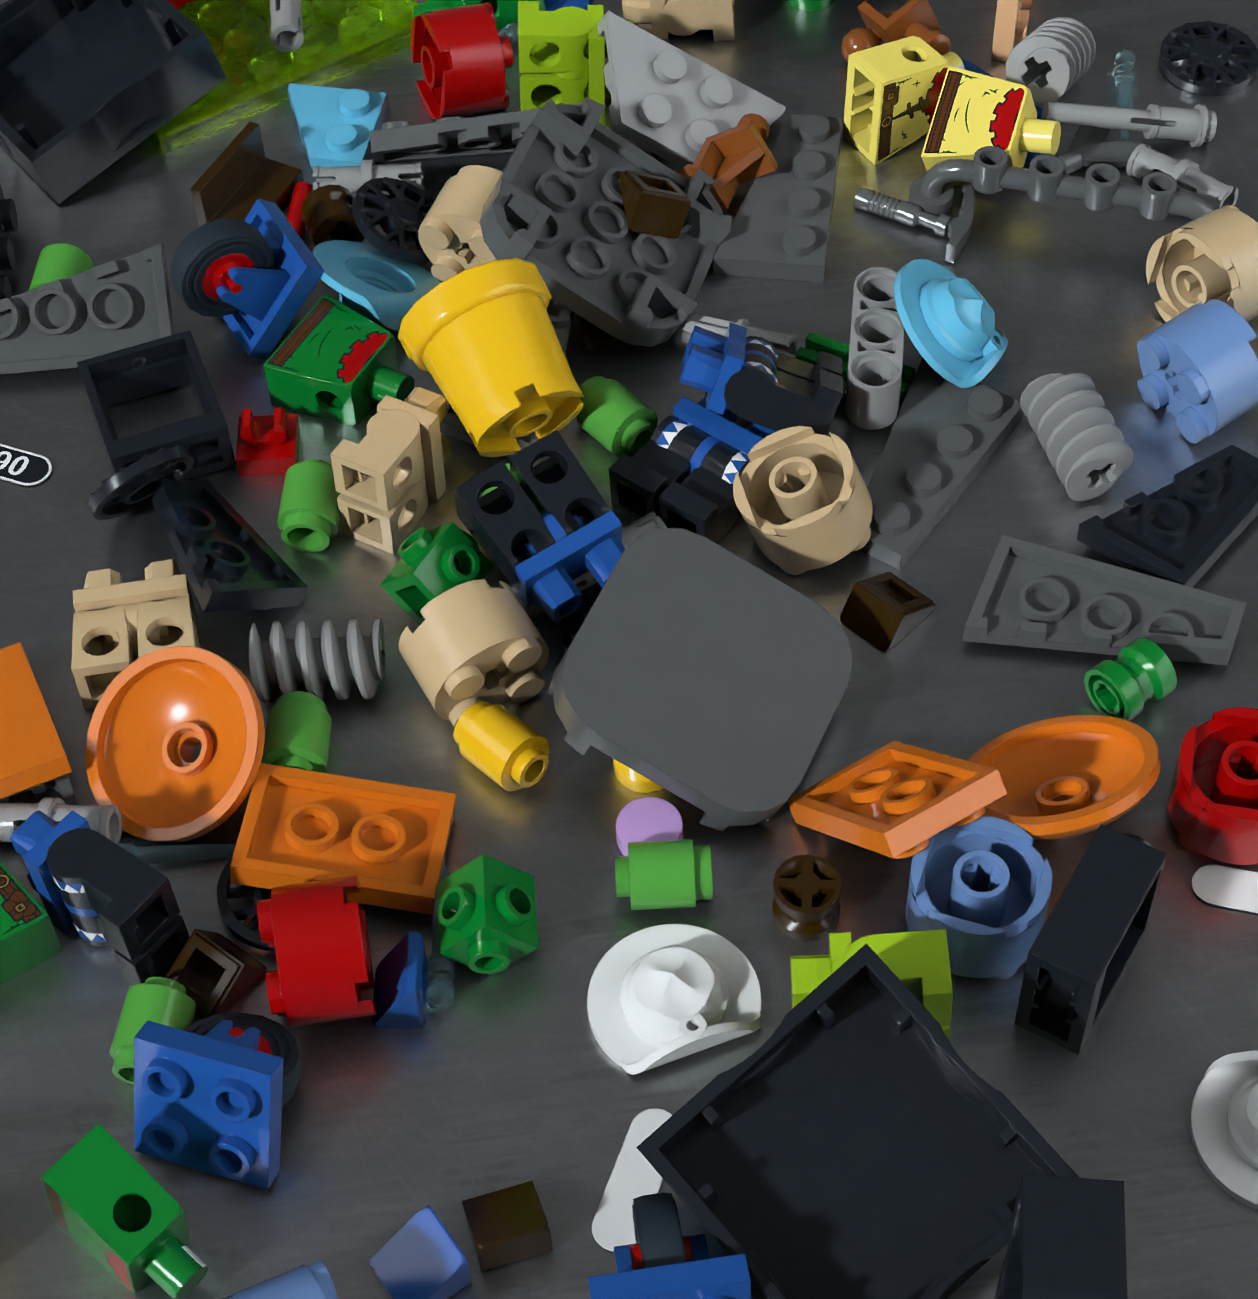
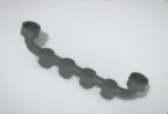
(1046, 182)

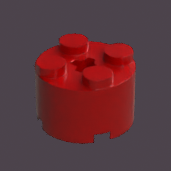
(461, 61)
(1217, 788)
(318, 950)

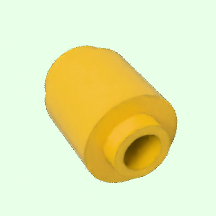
(502, 745)

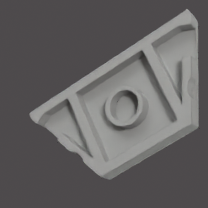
(668, 96)

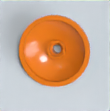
(147, 736)
(1070, 773)

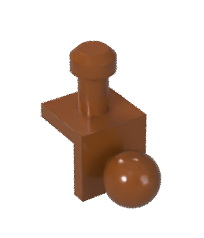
(912, 19)
(734, 157)

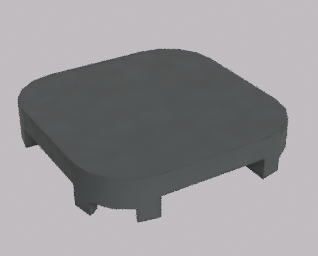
(568, 217)
(703, 676)

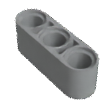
(874, 351)

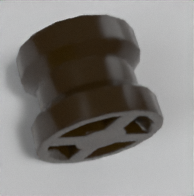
(330, 216)
(809, 880)

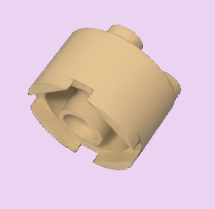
(452, 226)
(1207, 261)
(804, 499)
(475, 649)

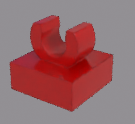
(267, 443)

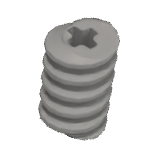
(1052, 58)
(1076, 433)
(317, 660)

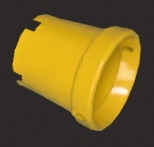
(494, 354)

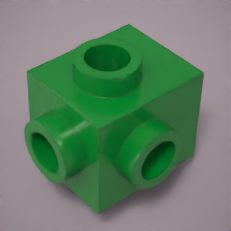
(433, 564)
(487, 915)

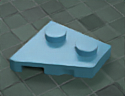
(337, 122)

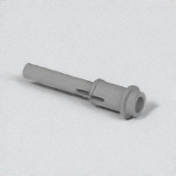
(1181, 124)

